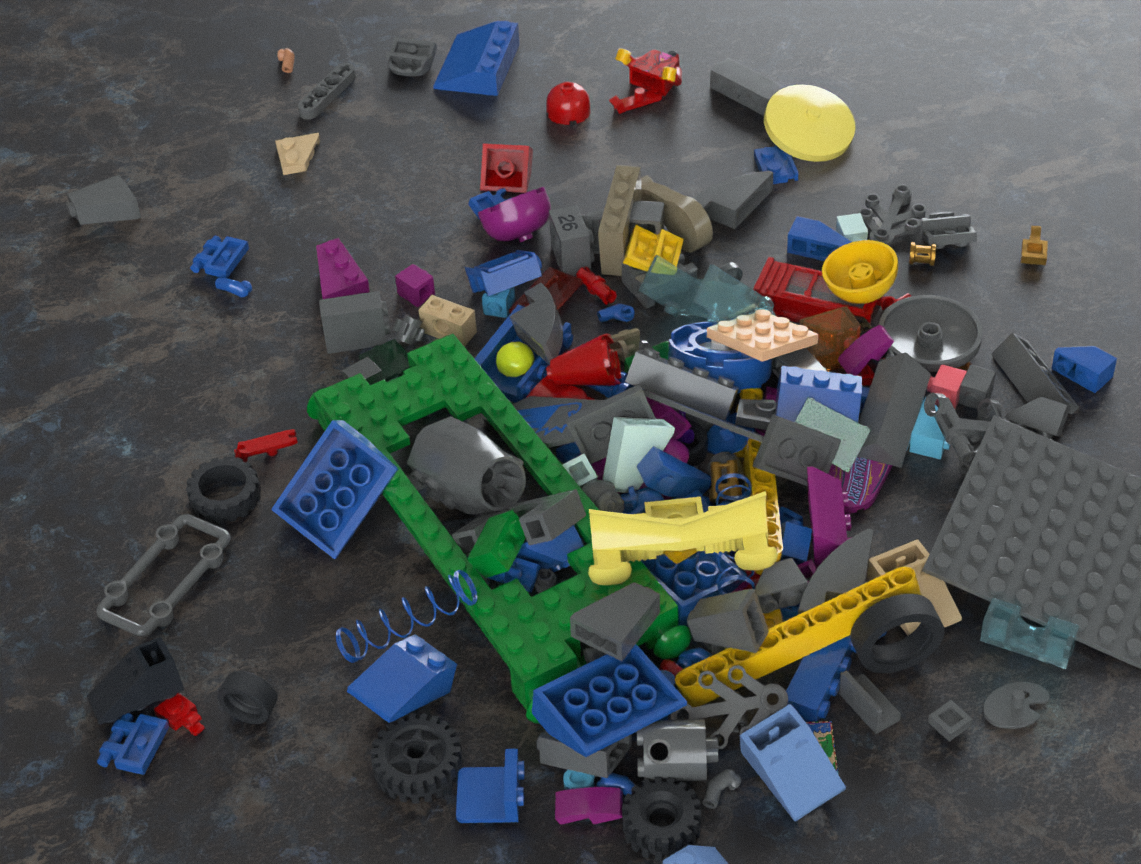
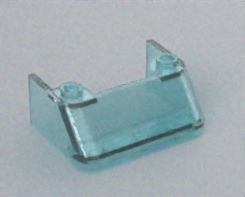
(712, 298)

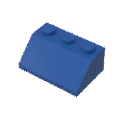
(831, 389)

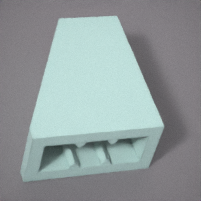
(629, 444)

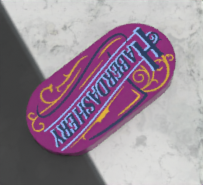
(861, 482)

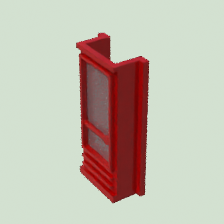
(803, 292)

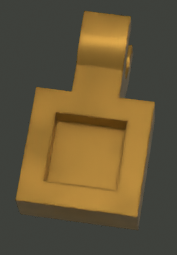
(1033, 249)

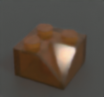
(835, 332)

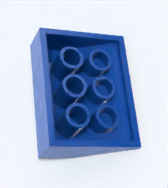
(480, 59)
(335, 487)
(692, 579)
(605, 701)

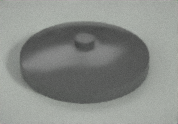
(933, 331)

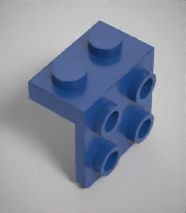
(491, 792)

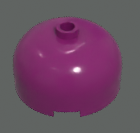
(517, 216)

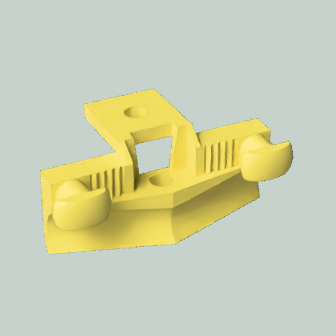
(679, 527)

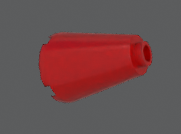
(587, 364)

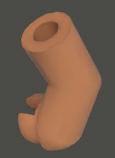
(287, 57)

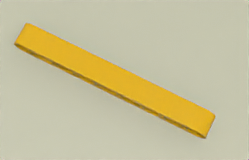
(795, 637)

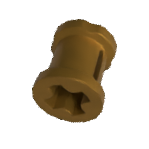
(930, 250)

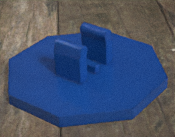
(725, 440)

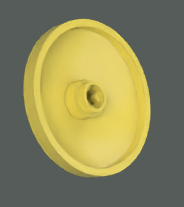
(809, 123)

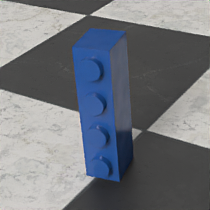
(819, 679)

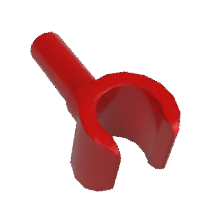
(889, 300)

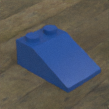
(404, 679)

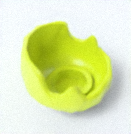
(514, 359)

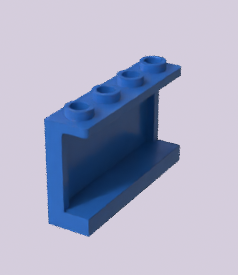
(516, 387)

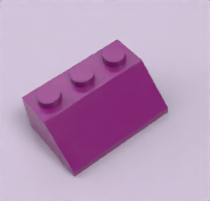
(826, 513)

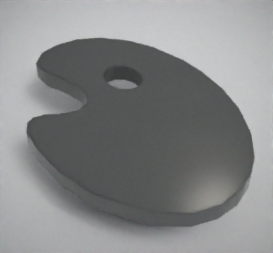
(1010, 709)

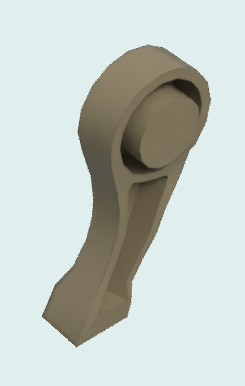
(682, 214)

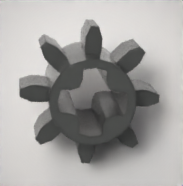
(408, 329)

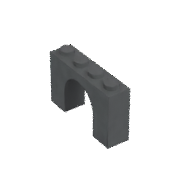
(540, 519)

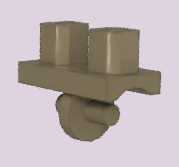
(626, 343)

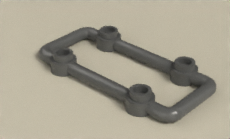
(162, 611)

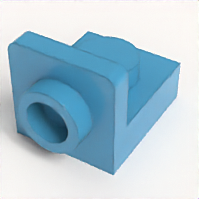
(498, 304)

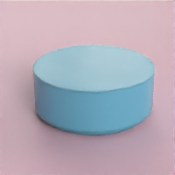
(576, 779)

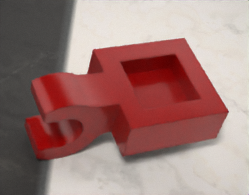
(179, 713)

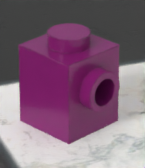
(415, 285)

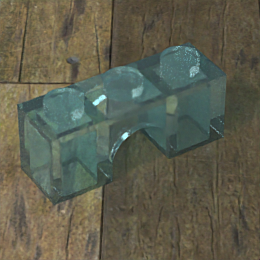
(1009, 631)

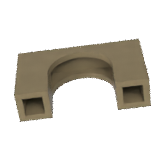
(615, 221)

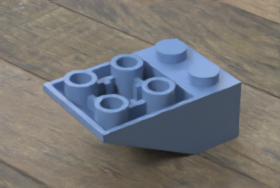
(791, 762)

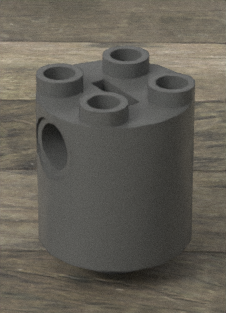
(686, 746)

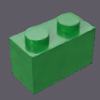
(497, 545)

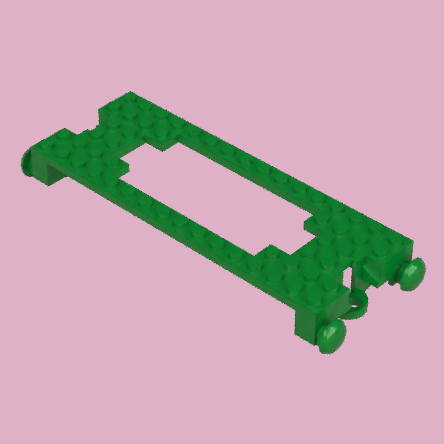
(523, 629)

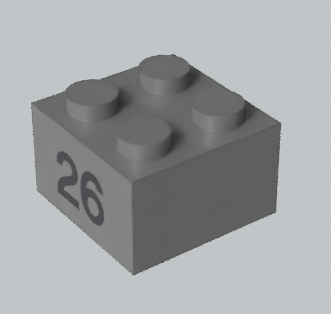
(570, 239)

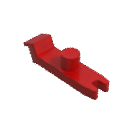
(639, 99)
(264, 444)

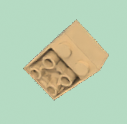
(915, 556)

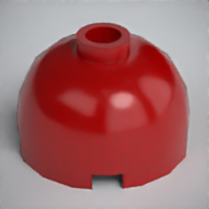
(568, 103)

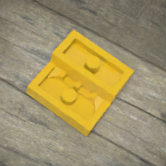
(645, 245)

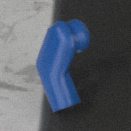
(233, 286)
(692, 656)

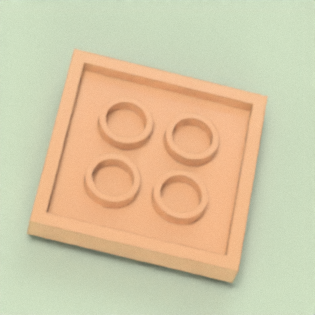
(762, 335)

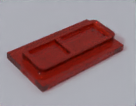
(558, 284)

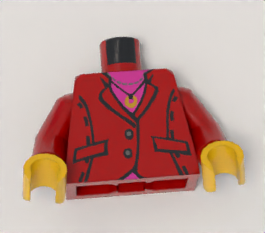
(653, 69)

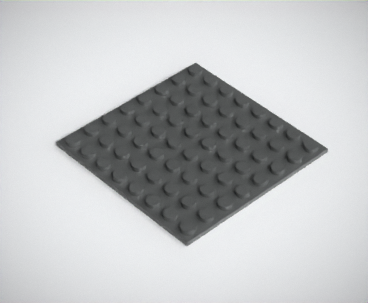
(1049, 537)

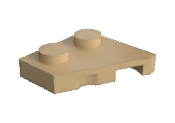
(296, 152)

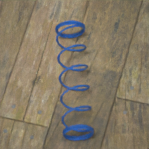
(734, 498)
(454, 581)

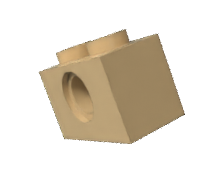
(445, 318)

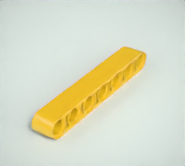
(761, 482)

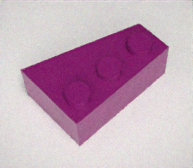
(339, 271)

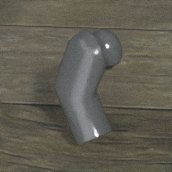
(715, 786)

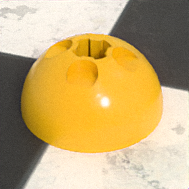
(861, 271)

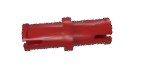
(596, 285)

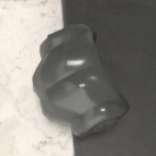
(604, 496)

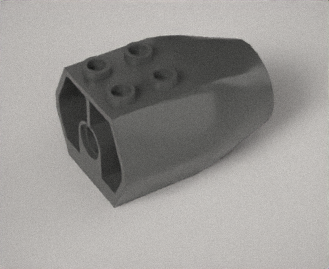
(465, 468)

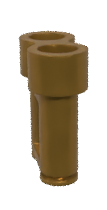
(716, 473)

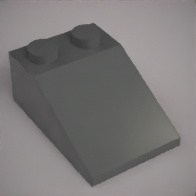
(643, 213)

